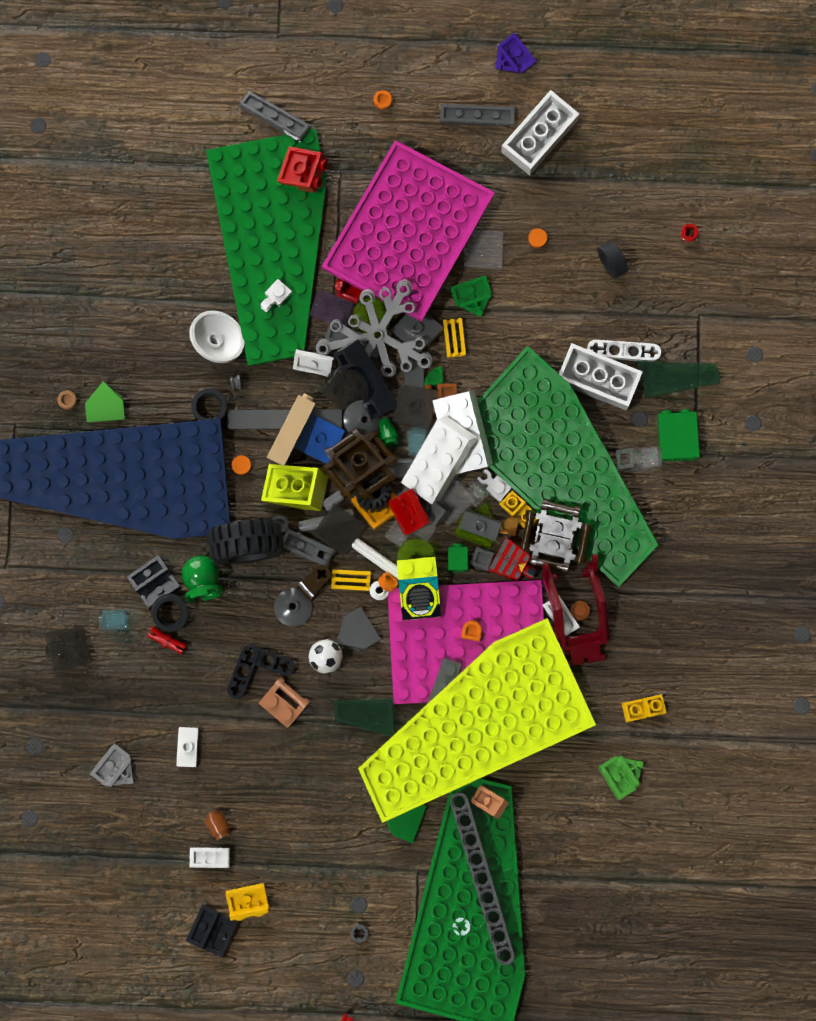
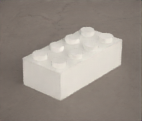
(540, 132)
(600, 376)
(465, 411)
(439, 459)

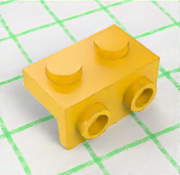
(247, 902)

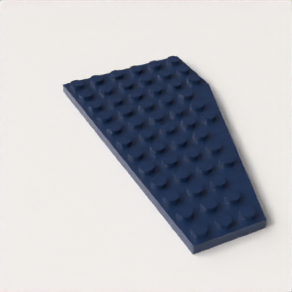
(133, 477)

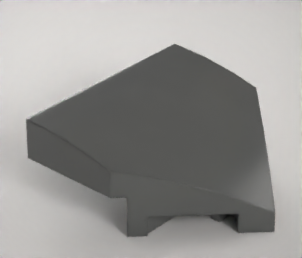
(357, 631)

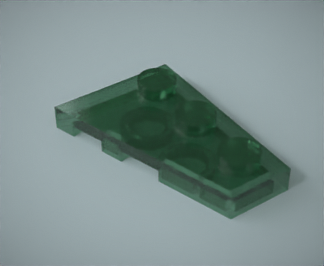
(370, 714)

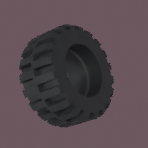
(245, 541)

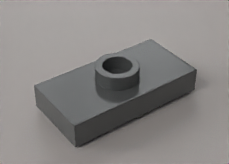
(480, 525)

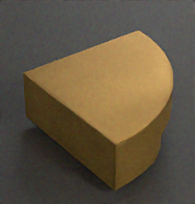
(509, 526)

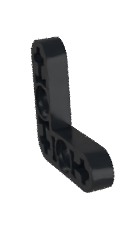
(257, 661)

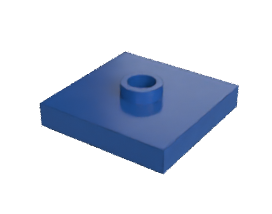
(318, 436)

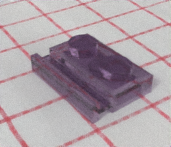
(330, 307)

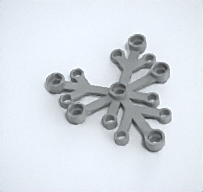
(405, 349)

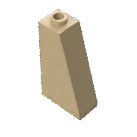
(291, 429)

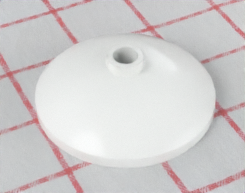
(221, 330)

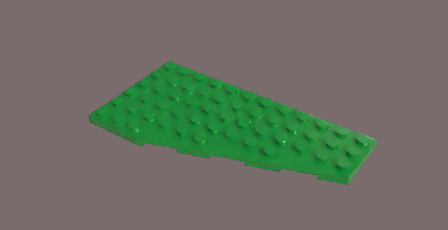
(552, 452)

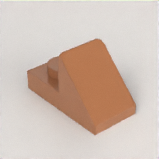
(489, 802)

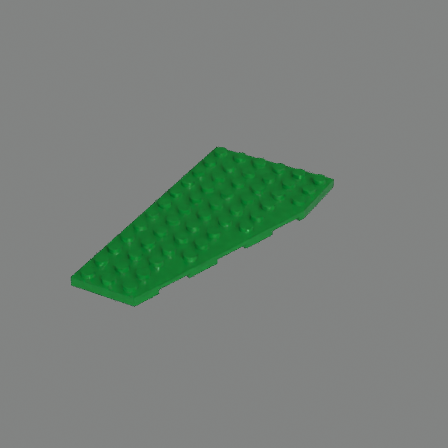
(268, 236)
(457, 972)

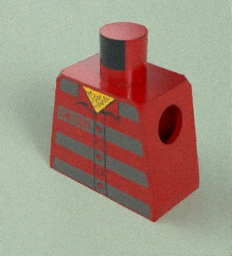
(511, 562)

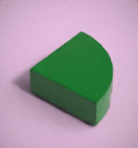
(434, 377)

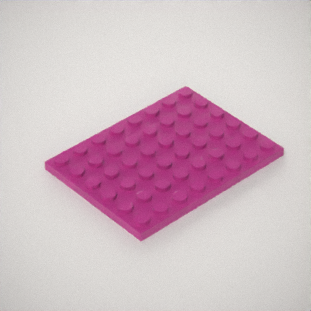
(408, 228)
(423, 643)

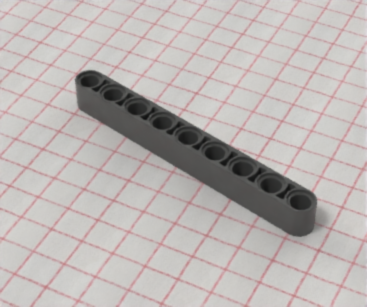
(486, 908)

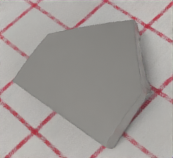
(114, 767)

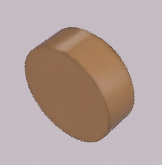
(67, 400)

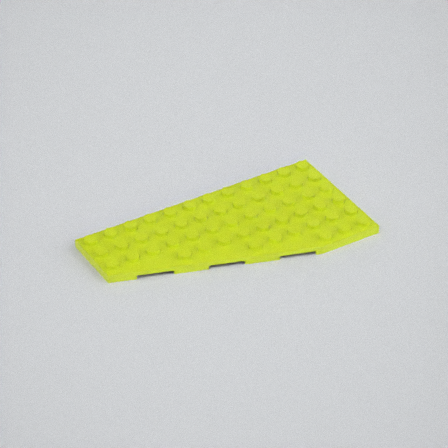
(491, 715)

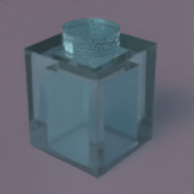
(415, 438)
(114, 620)

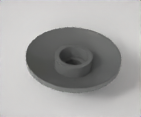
(353, 416)
(288, 616)

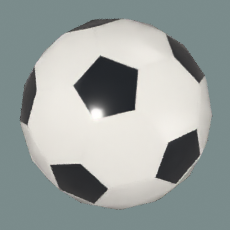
(325, 656)

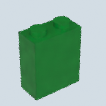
(678, 435)

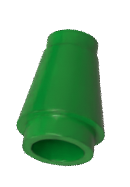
(387, 433)

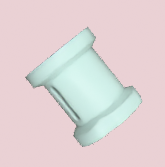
(466, 925)

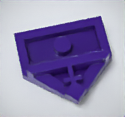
(514, 56)

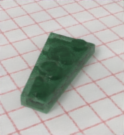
(675, 377)

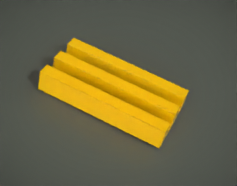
(452, 322)
(355, 580)

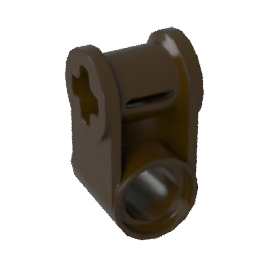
(312, 585)

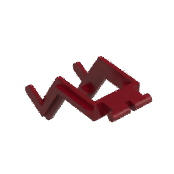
(582, 645)

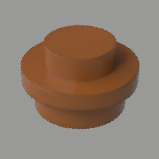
(580, 610)

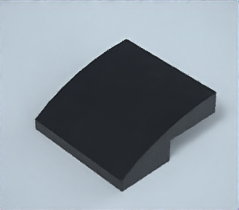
(153, 581)
(213, 931)

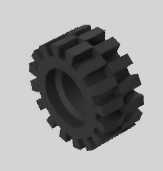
(376, 503)

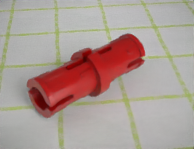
(166, 640)

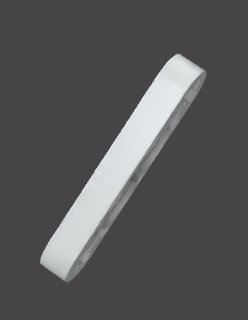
(624, 346)

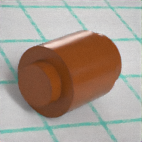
(217, 825)

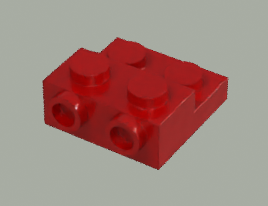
(303, 169)

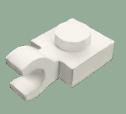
(276, 294)

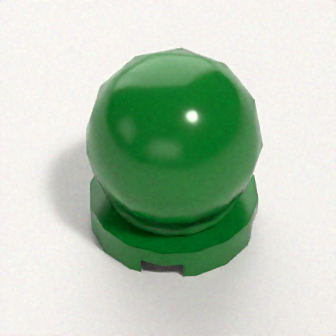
(201, 578)

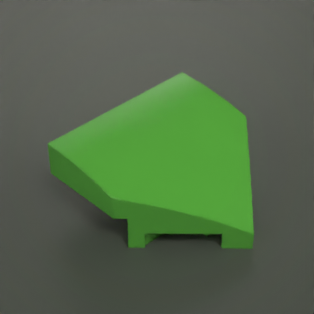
(105, 405)
(621, 775)

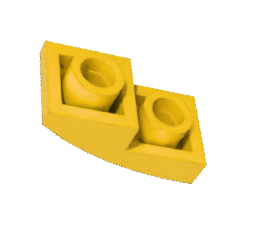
(516, 507)
(643, 708)

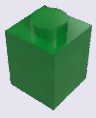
(457, 558)

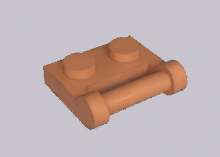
(279, 707)

